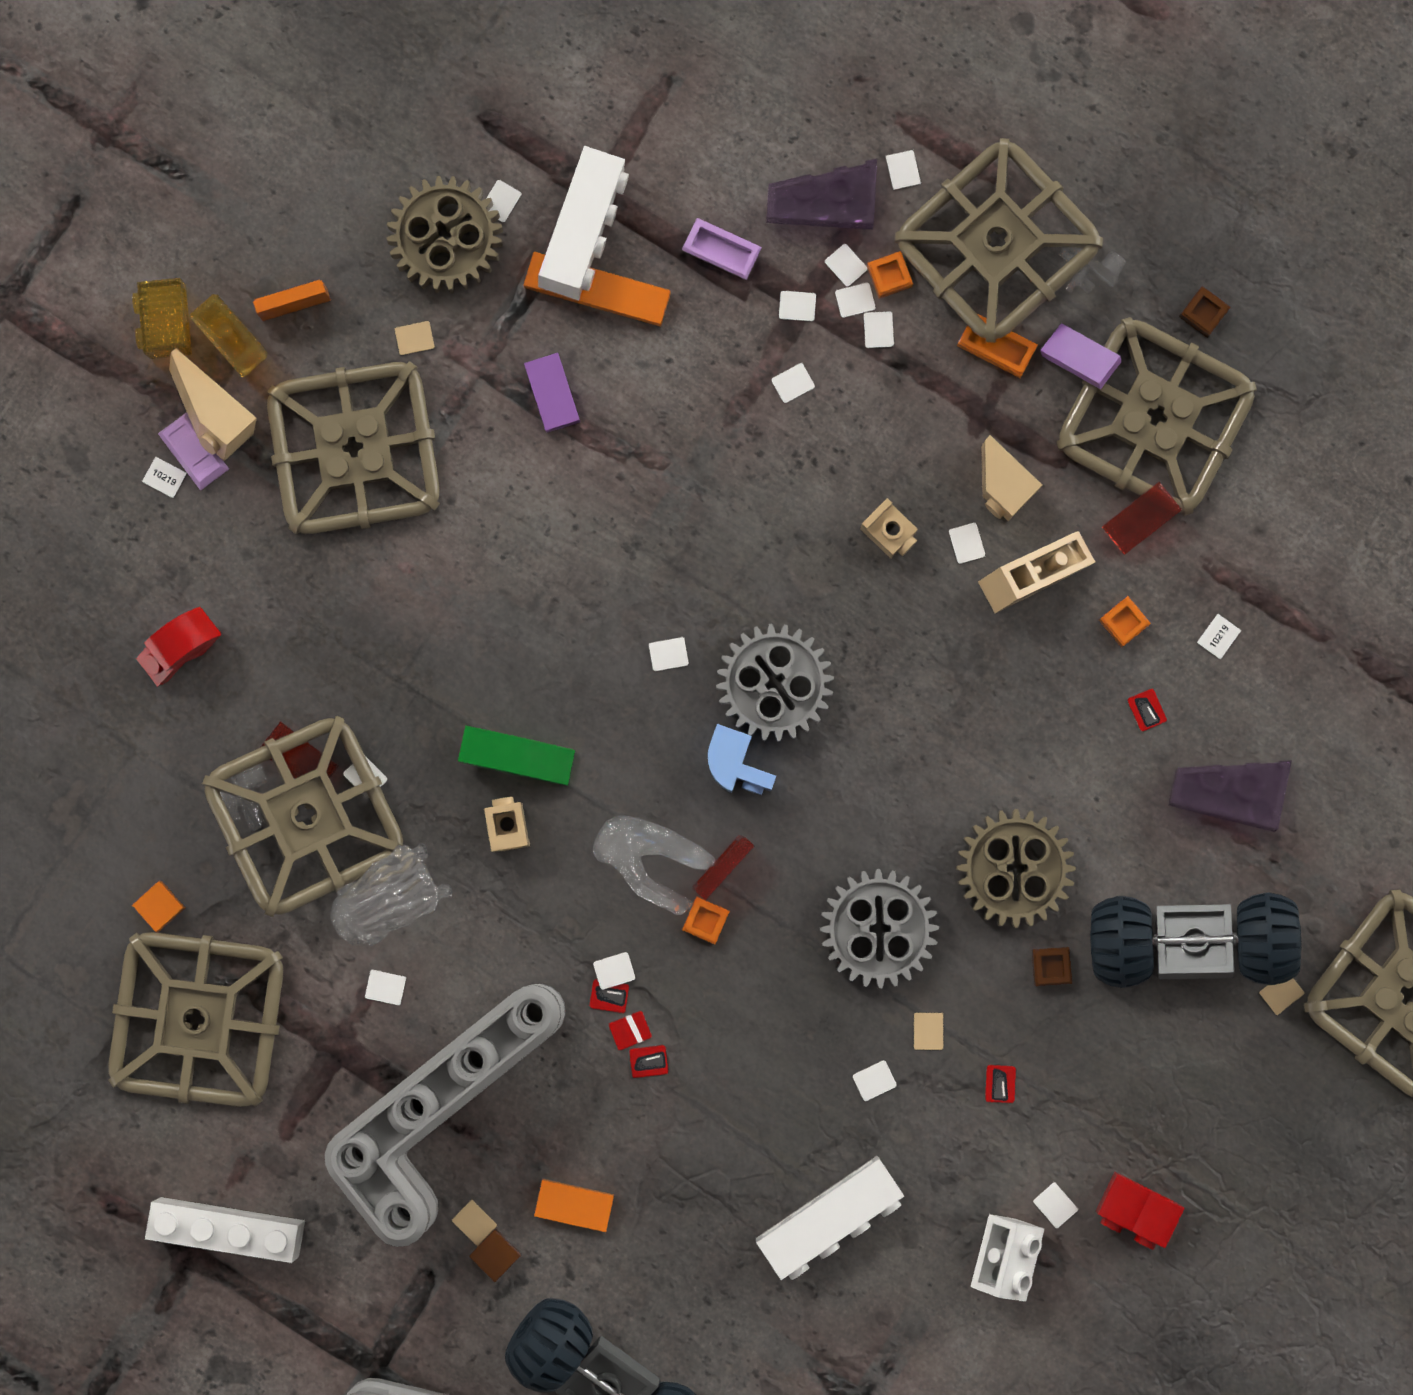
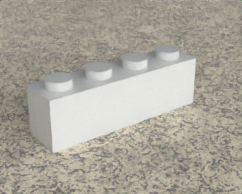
(582, 222)
(829, 1218)
(225, 1229)

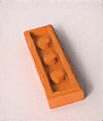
(612, 294)

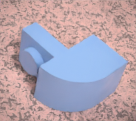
(726, 759)

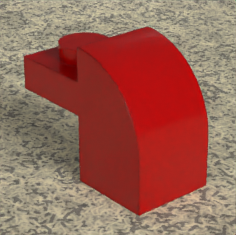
(176, 644)

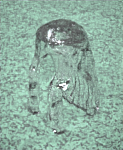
(627, 838)
(387, 897)

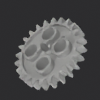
(802, 664)
(912, 928)

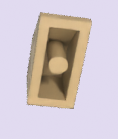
(1005, 481)

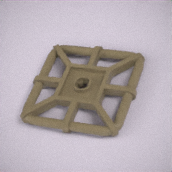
(998, 263)
(1178, 407)
(334, 433)
(281, 806)
(1381, 995)
(176, 1035)

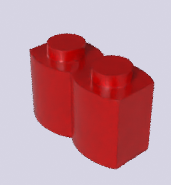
(1139, 1210)

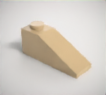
(214, 414)
(1036, 571)

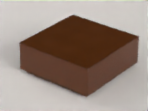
(1204, 311)
(1051, 966)
(495, 1255)

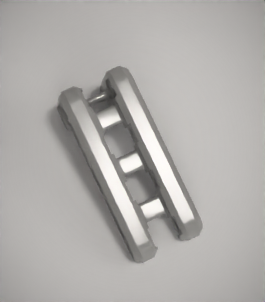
(443, 1085)

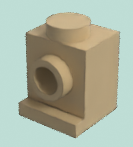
(876, 525)
(506, 840)

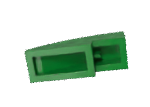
(516, 755)

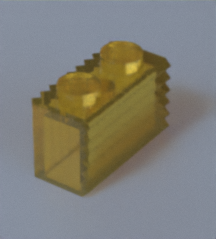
(162, 317)
(229, 335)

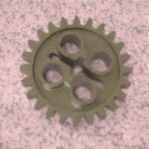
(464, 259)
(1049, 868)

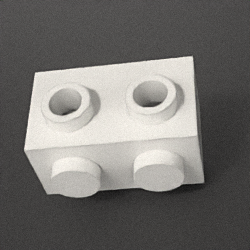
(1007, 1258)

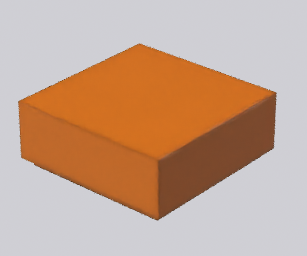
(889, 274)
(1124, 621)
(158, 906)
(705, 920)

